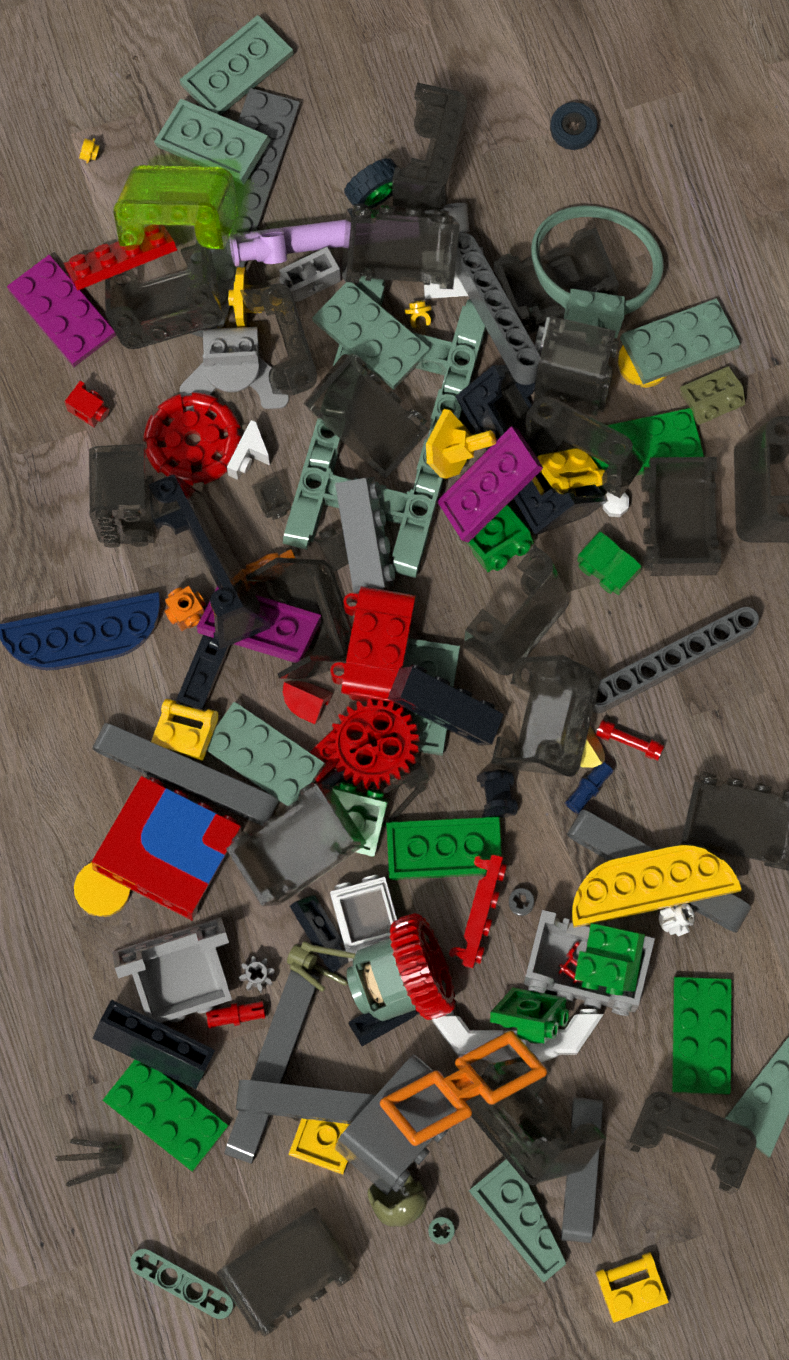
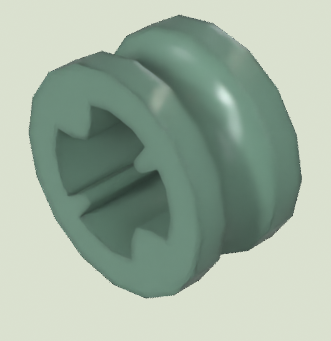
(441, 1221)

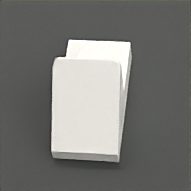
(249, 446)

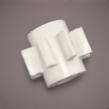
(676, 919)

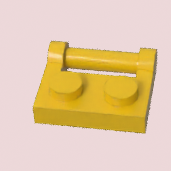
(570, 469)
(183, 738)
(636, 1296)

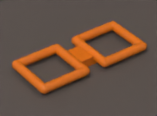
(462, 1087)

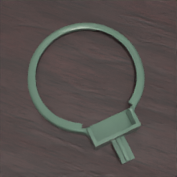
(594, 307)

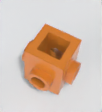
(188, 616)

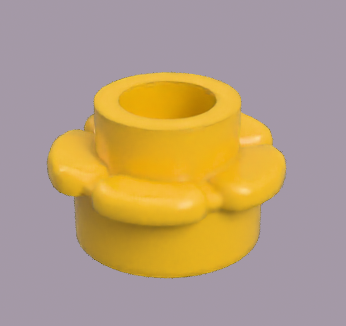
(89, 150)

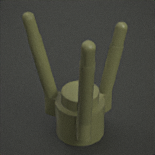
(302, 959)

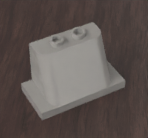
(177, 971)

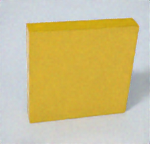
(316, 1144)

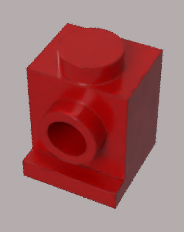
(86, 405)

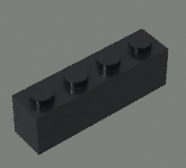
(445, 705)
(153, 1044)

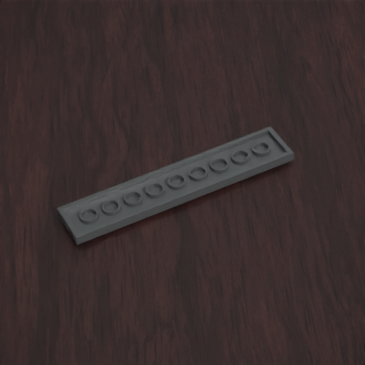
(275, 118)

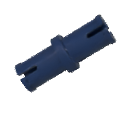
(588, 787)

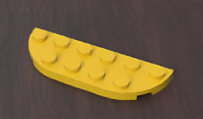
(651, 883)

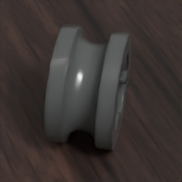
(529, 899)

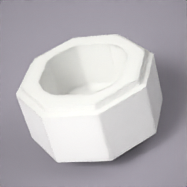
(616, 506)

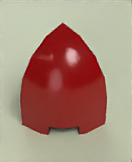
(305, 699)

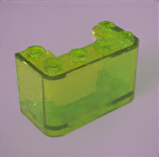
(177, 197)

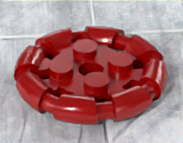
(190, 423)

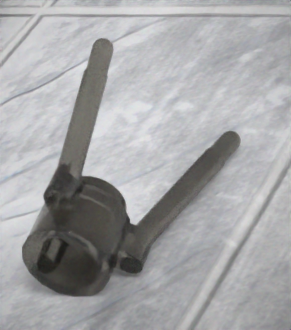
(414, 779)
(110, 1157)

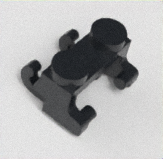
(498, 794)

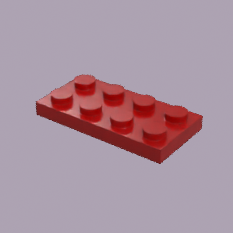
(114, 259)

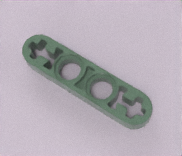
(183, 1281)

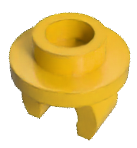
(416, 309)

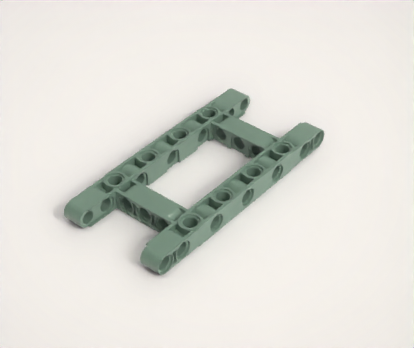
(427, 488)

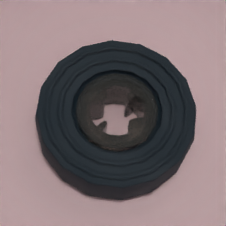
(568, 137)

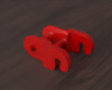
(564, 968)

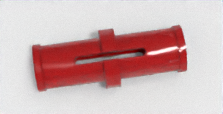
(235, 1014)

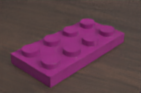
(61, 311)
(490, 484)
(288, 635)

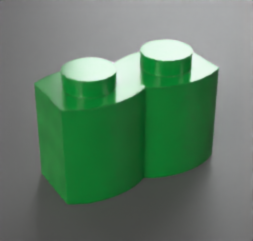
(608, 564)

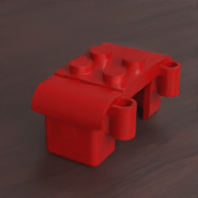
(375, 643)

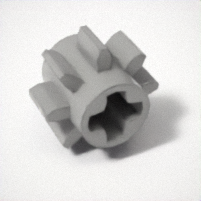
(255, 966)

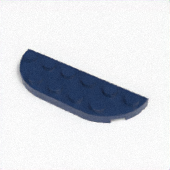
(82, 633)

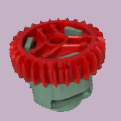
(403, 973)

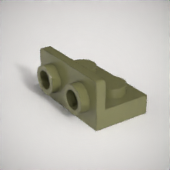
(713, 395)

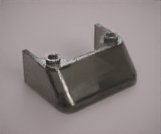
(314, 588)

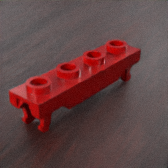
(483, 900)

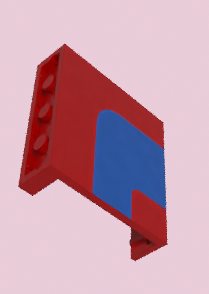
(165, 846)

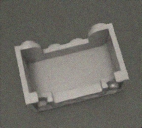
(550, 950)

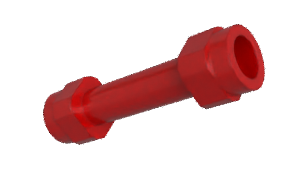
(652, 749)

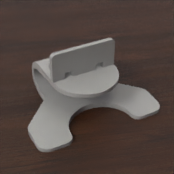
(232, 365)

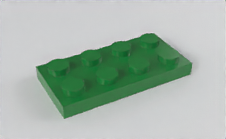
(661, 436)
(441, 847)
(701, 1036)
(166, 1114)

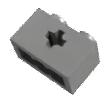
(312, 273)

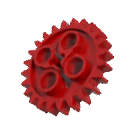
(382, 765)

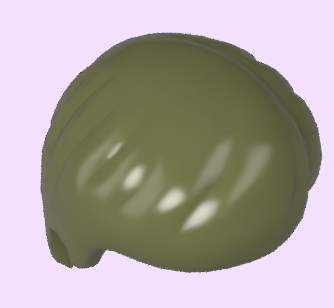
(400, 1207)

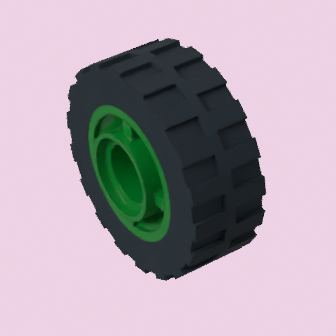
(372, 184)

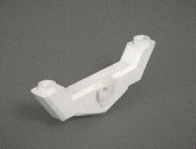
(567, 1041)

